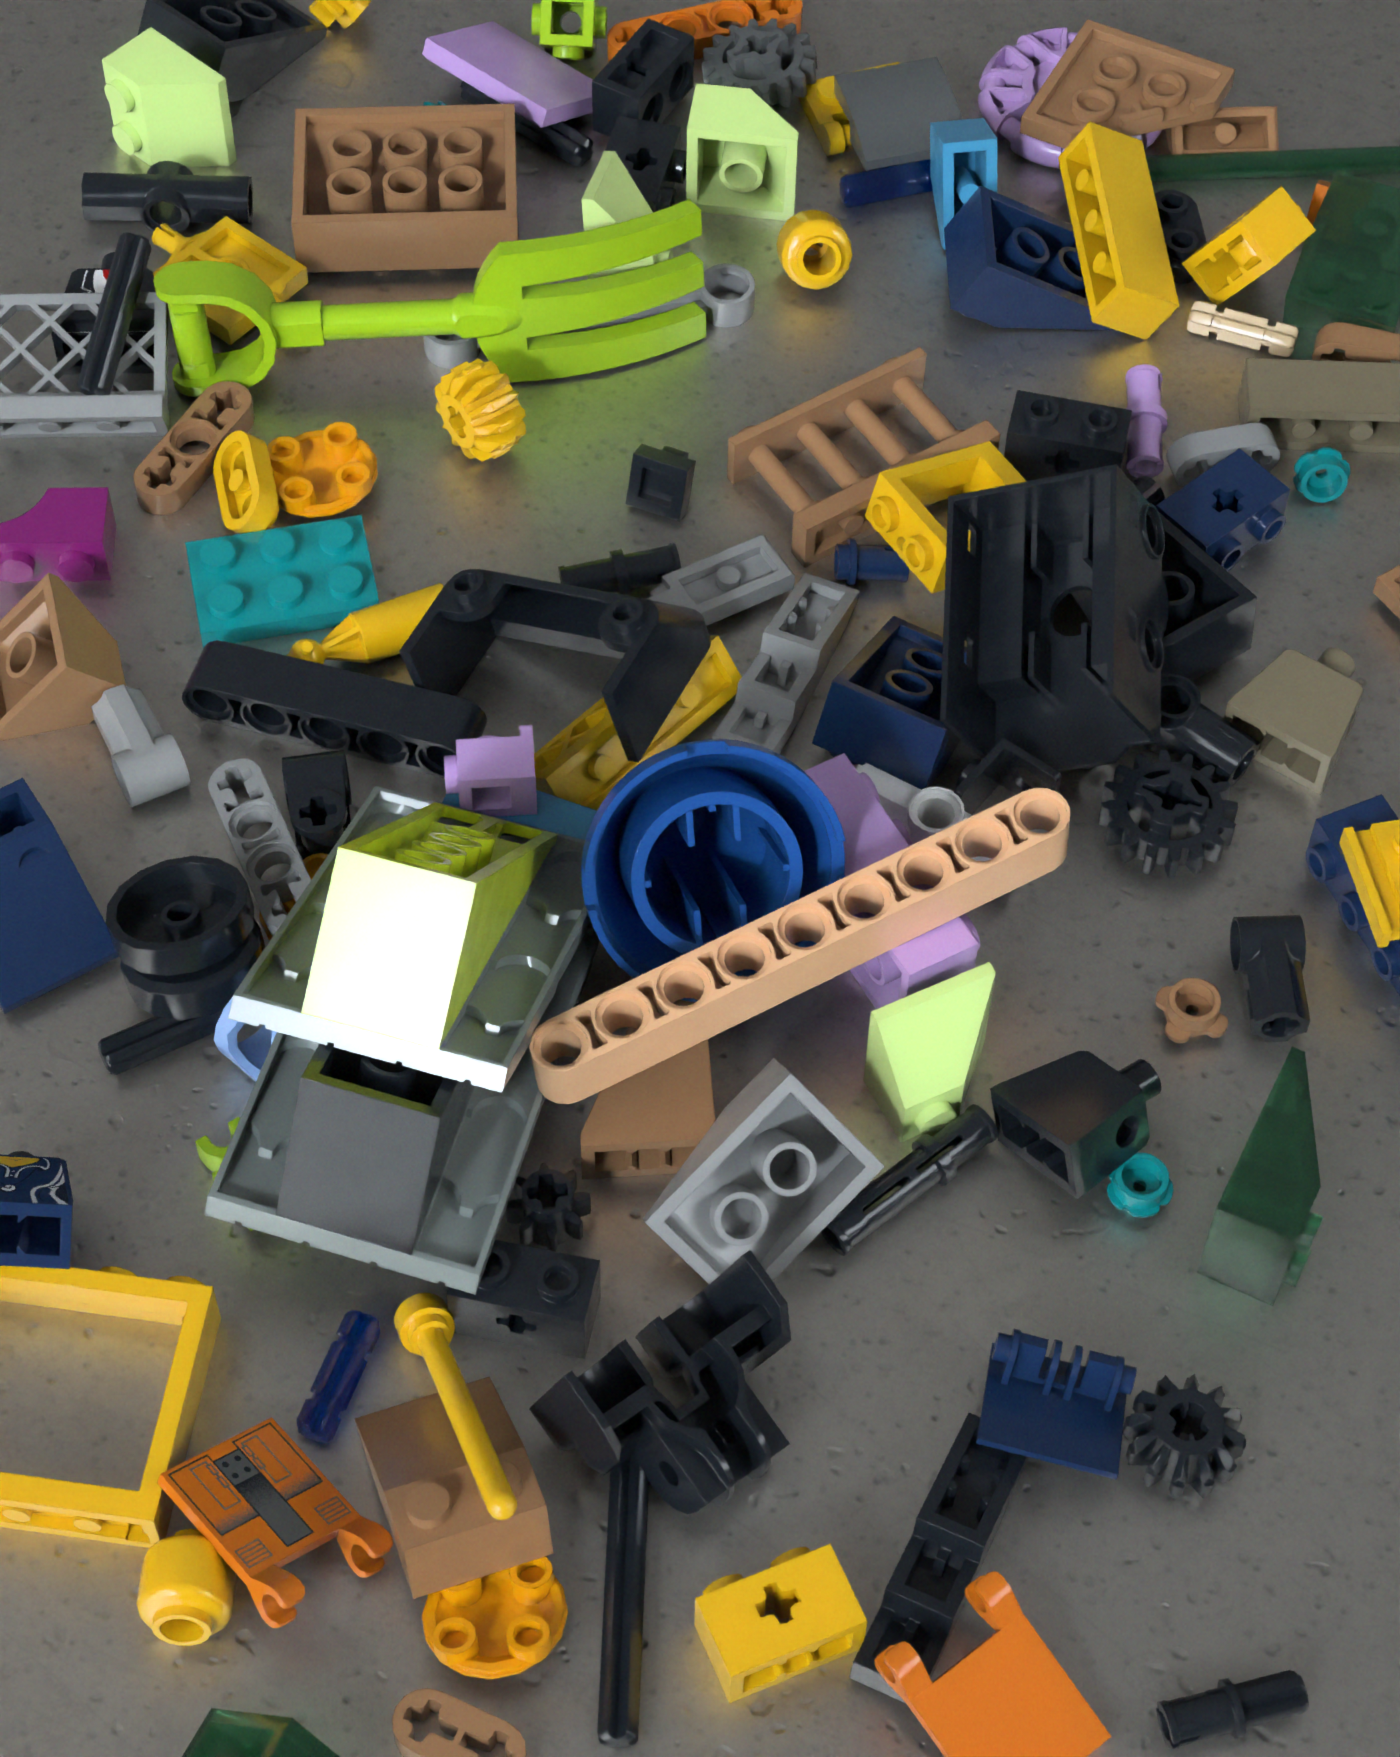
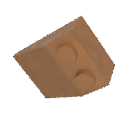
(435, 1501)

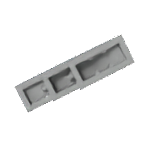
(789, 663)

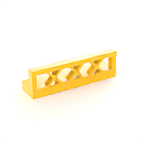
(588, 755)

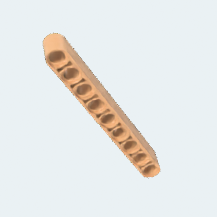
(790, 970)

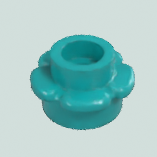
(1325, 485)
(1141, 1170)

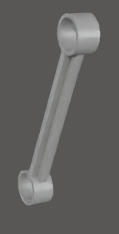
(718, 313)

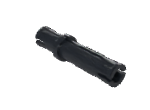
(967, 1136)

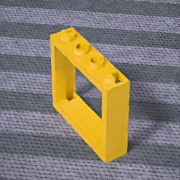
(104, 1511)

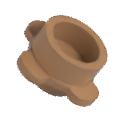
(1193, 995)

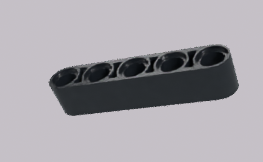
(330, 707)

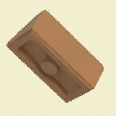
(1228, 131)

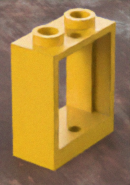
(902, 492)

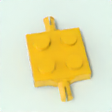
(237, 245)

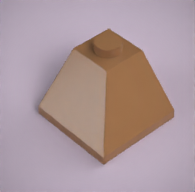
(53, 662)

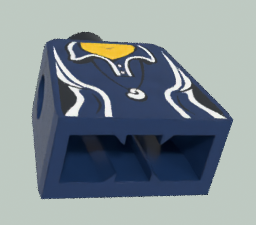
(35, 1211)

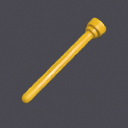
(427, 1331)

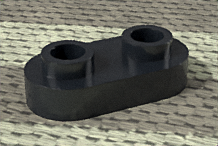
(1181, 230)

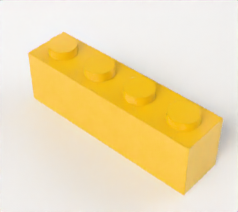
(1118, 231)

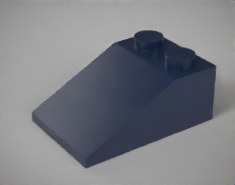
(1014, 266)
(889, 706)

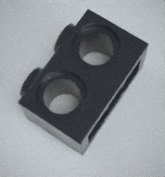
(644, 77)

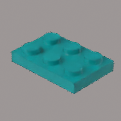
(281, 580)

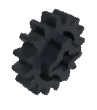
(1167, 813)

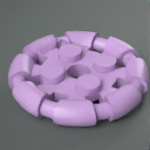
(1012, 83)

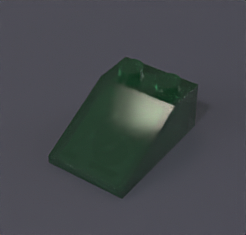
(1350, 260)
(1265, 1213)

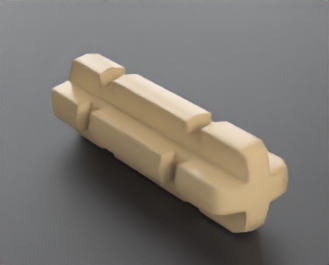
(1242, 329)

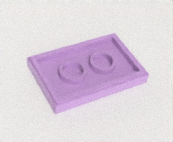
(513, 72)

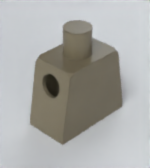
(1300, 713)

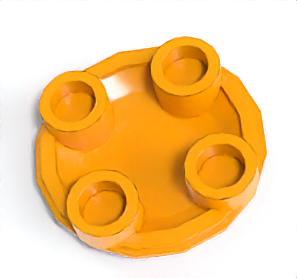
(322, 470)
(497, 1621)

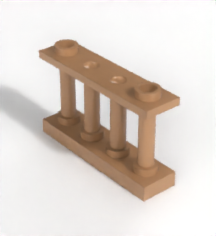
(809, 426)

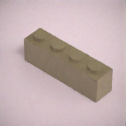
(1324, 403)

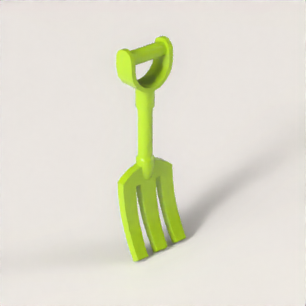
(502, 312)

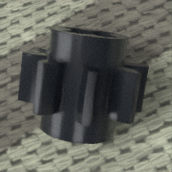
(550, 1189)

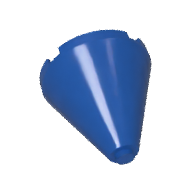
(703, 848)

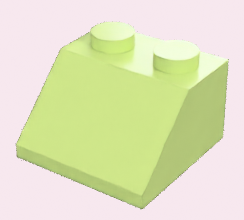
(168, 104)
(740, 155)

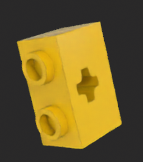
(1249, 246)
(757, 1650)

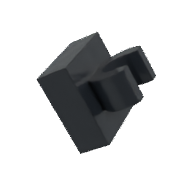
(661, 481)

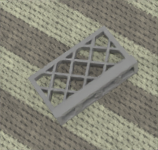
(73, 413)

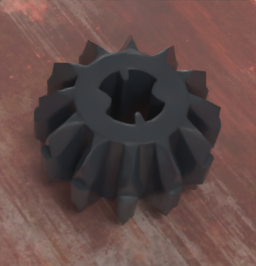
(1211, 1440)

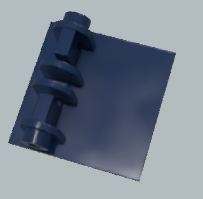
(1055, 1406)

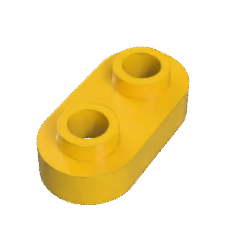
(245, 483)

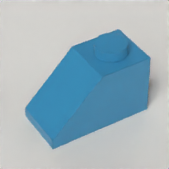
(960, 162)

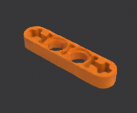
(703, 21)

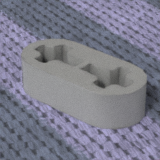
(1202, 450)

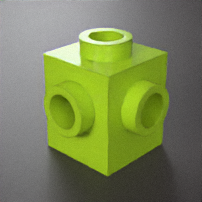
(547, 24)

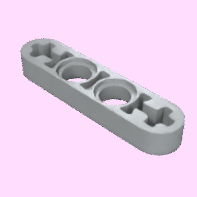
(264, 851)

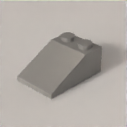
(762, 1179)

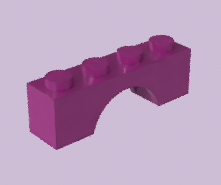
(62, 535)

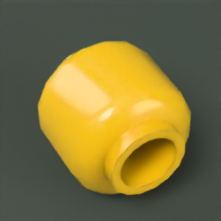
(830, 252)
(185, 1589)

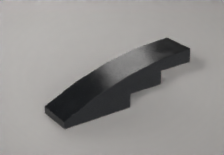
(942, 1554)

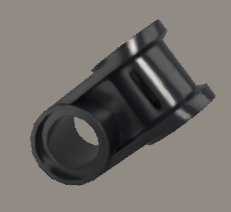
(317, 799)

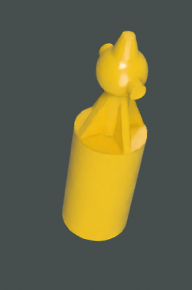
(371, 631)

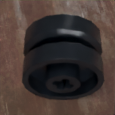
(184, 935)

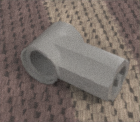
(141, 754)

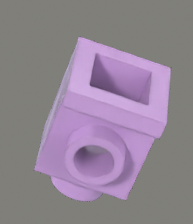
(494, 774)

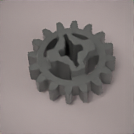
(762, 59)

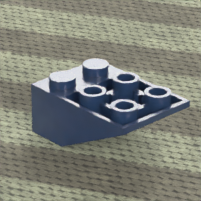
(46, 912)

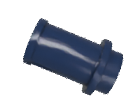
(868, 562)

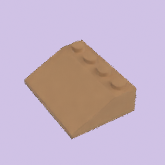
(403, 186)

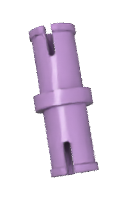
(1147, 421)

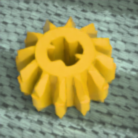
(480, 409)

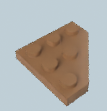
(1123, 87)

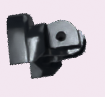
(713, 1438)

